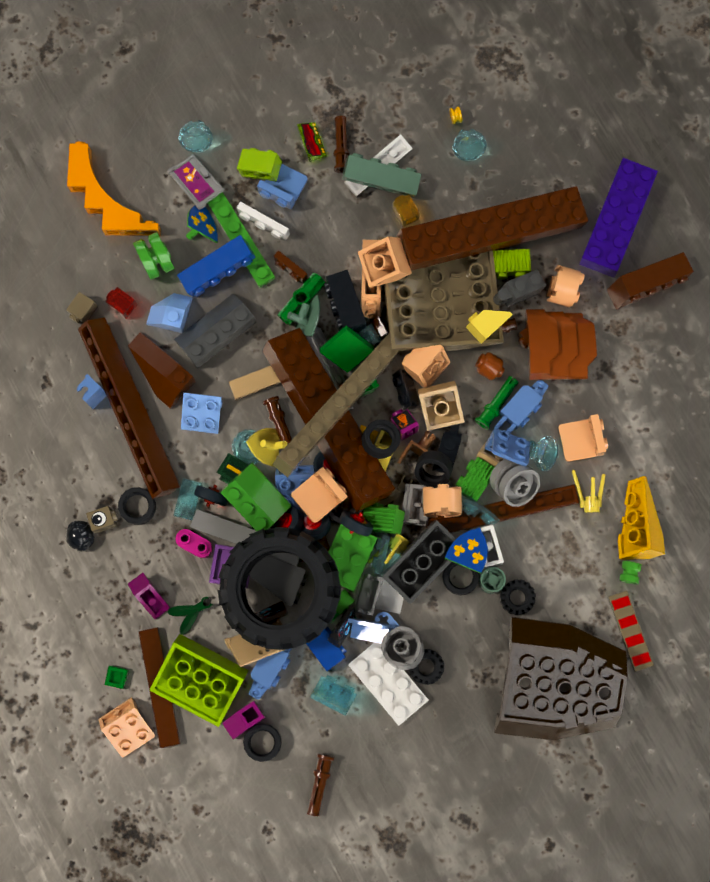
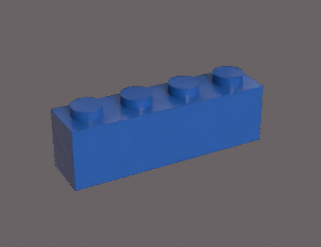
(216, 266)

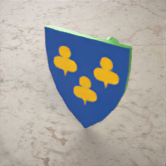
(201, 222)
(469, 550)

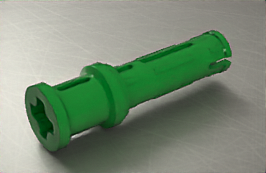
(492, 410)

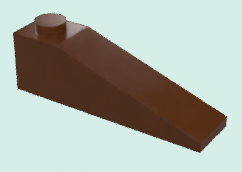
(162, 372)

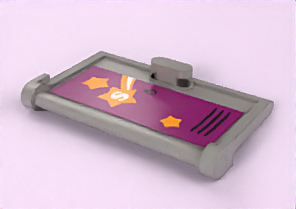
(191, 178)

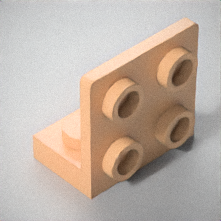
(126, 728)

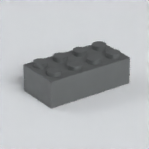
(420, 562)

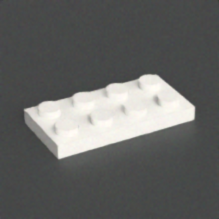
(388, 684)

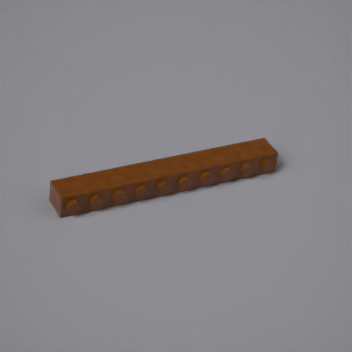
(128, 408)

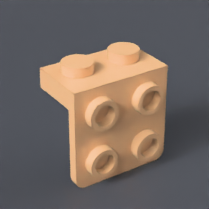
(583, 439)
(319, 494)

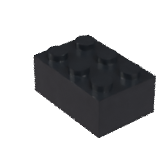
(344, 301)

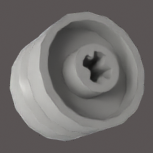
(514, 482)

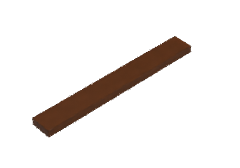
(541, 502)

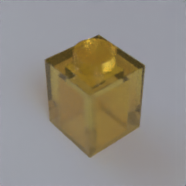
(405, 210)

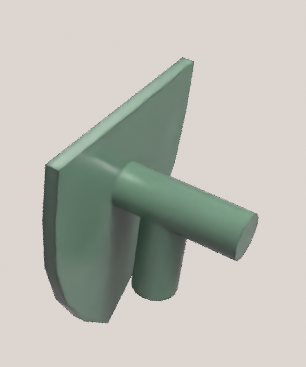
(307, 317)

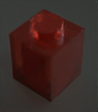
(121, 302)

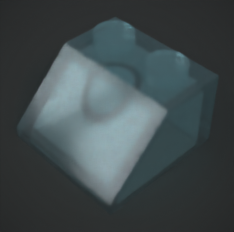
(334, 695)

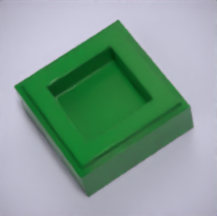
(116, 677)

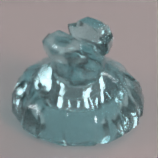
(195, 136)
(469, 145)
(241, 449)
(544, 452)

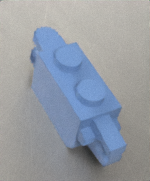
(522, 404)
(266, 672)

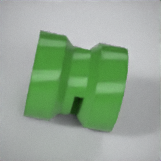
(630, 572)

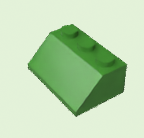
(256, 498)

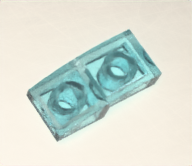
(473, 508)

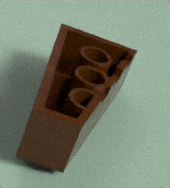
(650, 280)

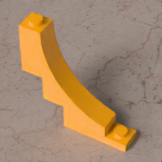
(116, 218)

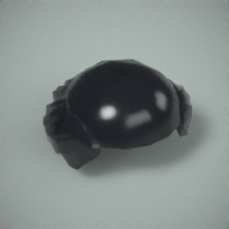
(79, 535)

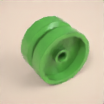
(152, 256)

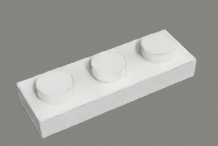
(262, 221)

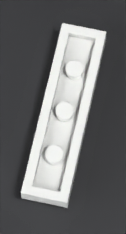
(390, 154)

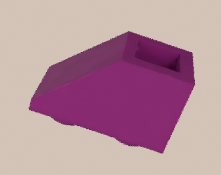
(244, 719)

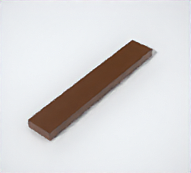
(162, 708)

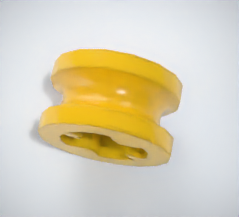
(455, 115)

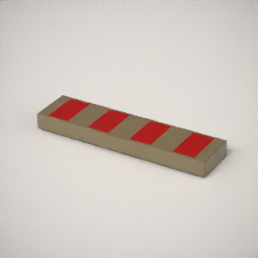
(630, 631)

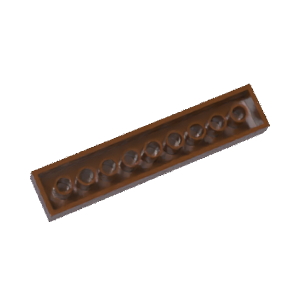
(493, 228)
(342, 446)

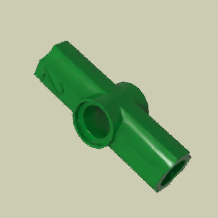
(309, 290)

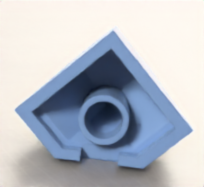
(170, 313)

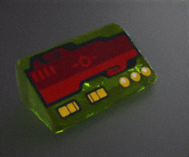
(311, 141)

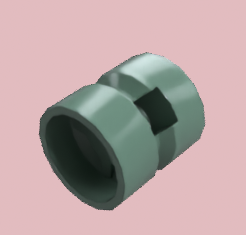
(492, 580)

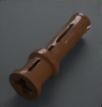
(341, 151)
(277, 417)
(321, 775)

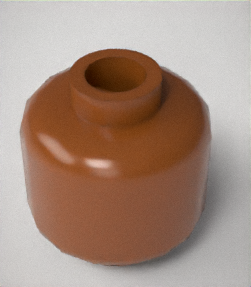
(490, 366)

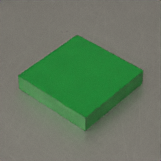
(346, 349)

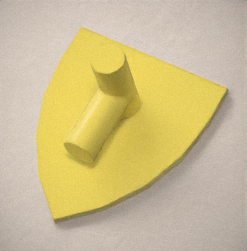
(266, 445)

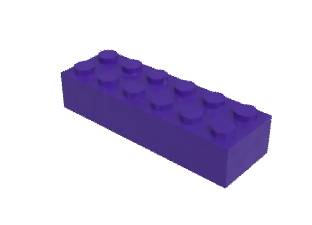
(618, 217)

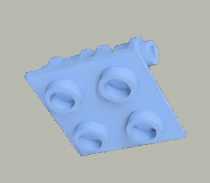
(201, 413)

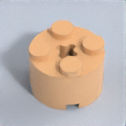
(564, 286)
(442, 501)

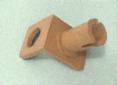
(420, 447)

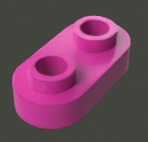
(193, 543)

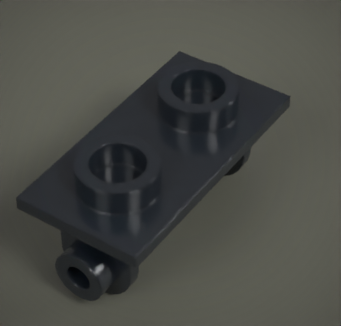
(406, 396)

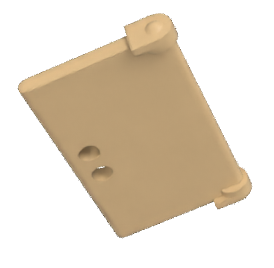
(246, 652)

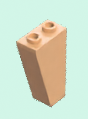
(370, 296)

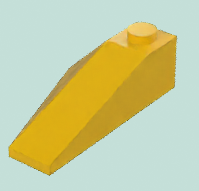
(641, 527)

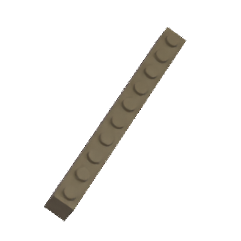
(335, 407)

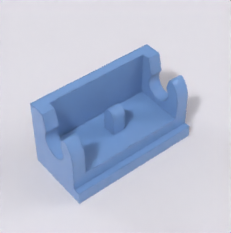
(94, 394)

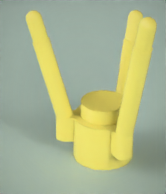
(592, 503)
(398, 545)

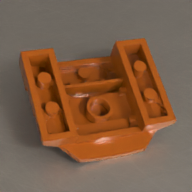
(559, 345)

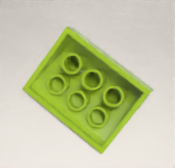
(198, 680)

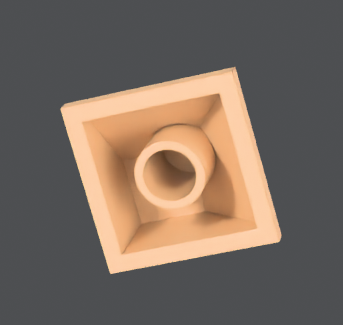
(426, 364)

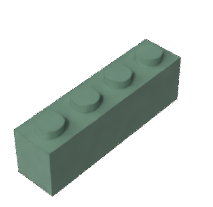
(381, 176)

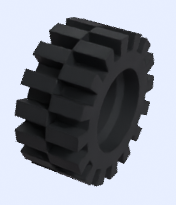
(529, 597)
(437, 672)

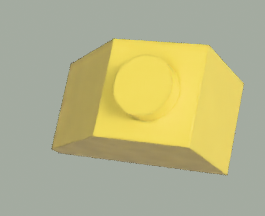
(486, 323)

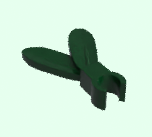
(191, 613)

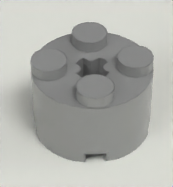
(398, 638)

